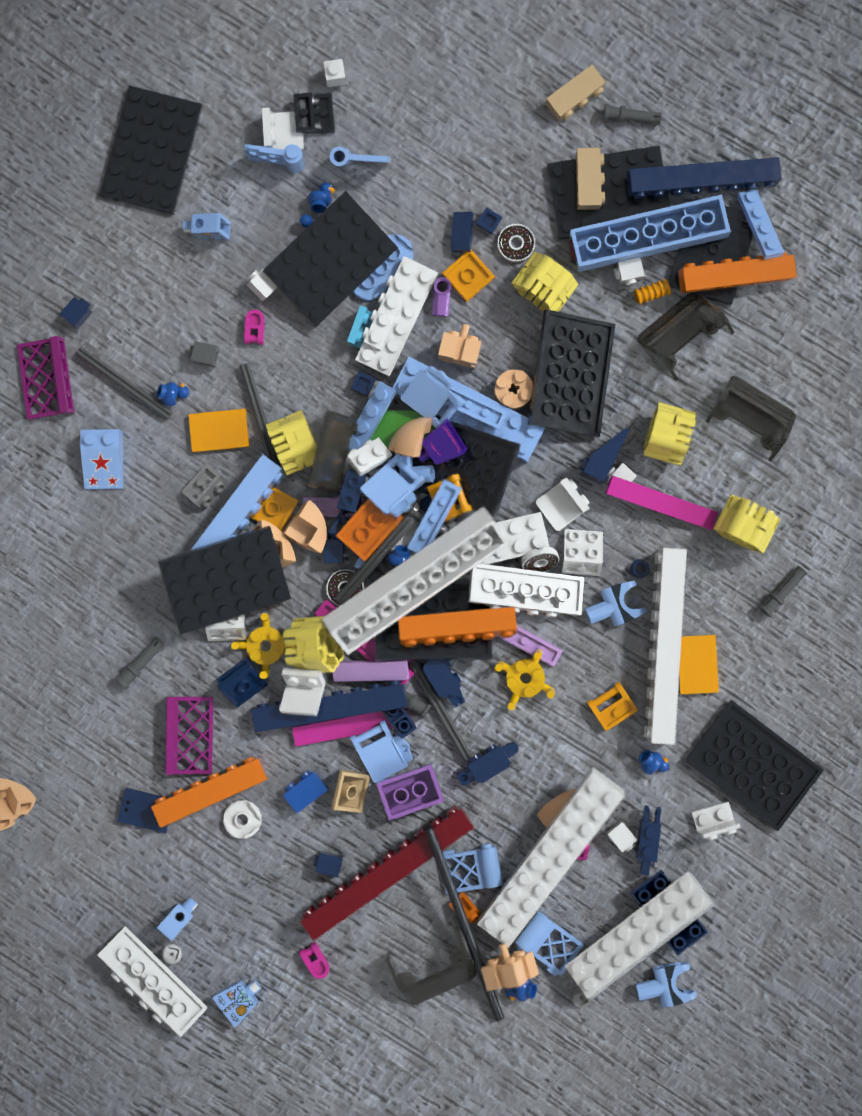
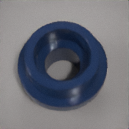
(644, 564)

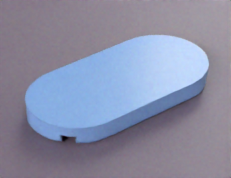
(376, 283)

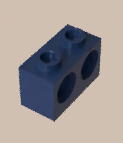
(351, 492)

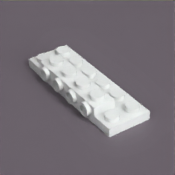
(395, 316)
(526, 590)
(151, 982)

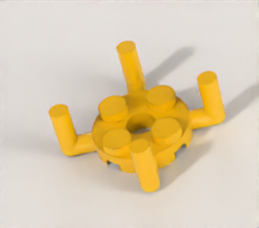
(254, 649)
(523, 689)

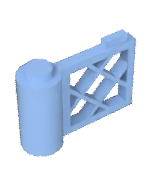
(290, 156)
(343, 157)
(486, 864)
(535, 935)

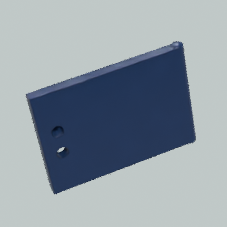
(137, 810)

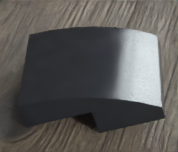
(314, 113)

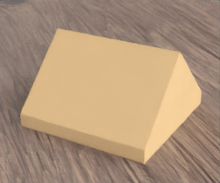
(350, 791)

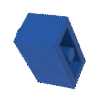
(305, 791)

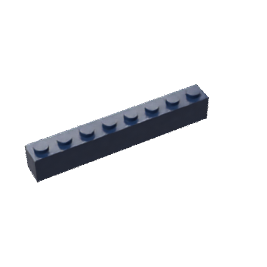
(703, 177)
(335, 706)

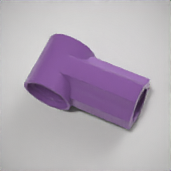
(441, 299)

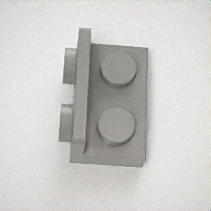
(205, 487)

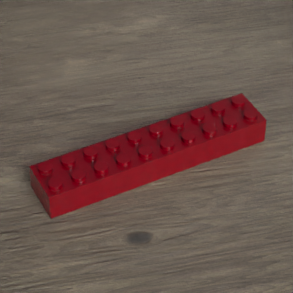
(384, 874)

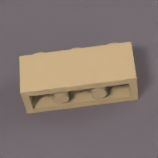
(576, 93)
(589, 178)

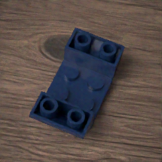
(652, 888)

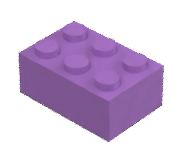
(410, 791)

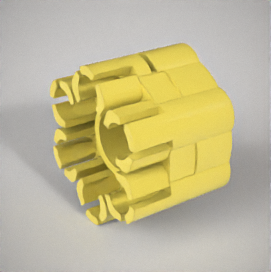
(547, 280)
(668, 433)
(297, 442)
(746, 525)
(314, 644)

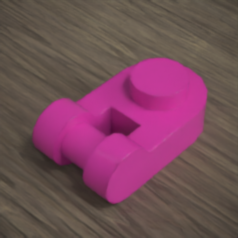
(254, 321)
(319, 967)

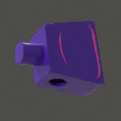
(442, 444)

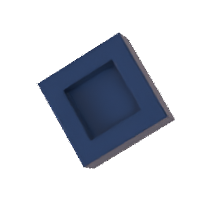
(489, 221)
(363, 384)

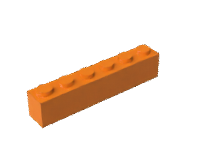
(737, 273)
(457, 626)
(209, 792)

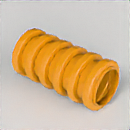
(652, 291)

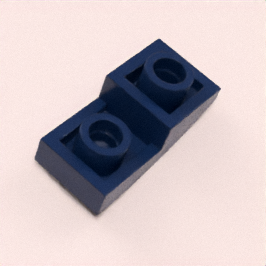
(462, 232)
(400, 721)

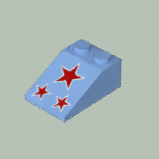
(102, 458)

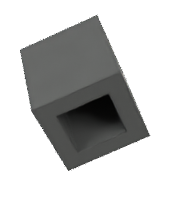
(204, 354)

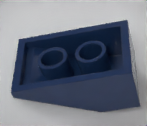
(600, 462)

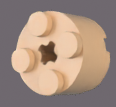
(519, 380)

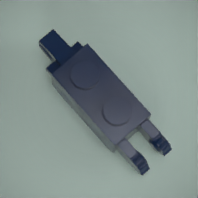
(444, 681)
(488, 764)
(648, 840)

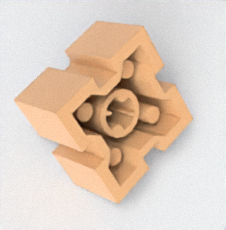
(460, 349)
(508, 969)

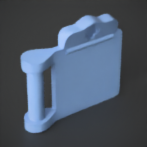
(429, 393)
(390, 490)
(384, 755)

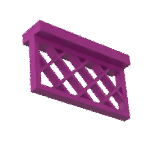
(60, 373)
(172, 735)

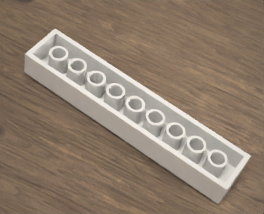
(415, 581)
(665, 646)
(551, 857)

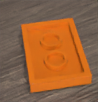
(367, 529)

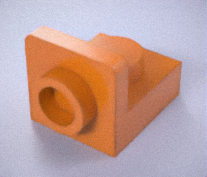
(470, 909)

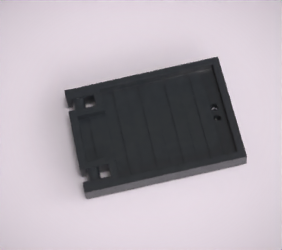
(732, 248)

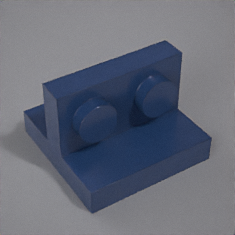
(241, 682)

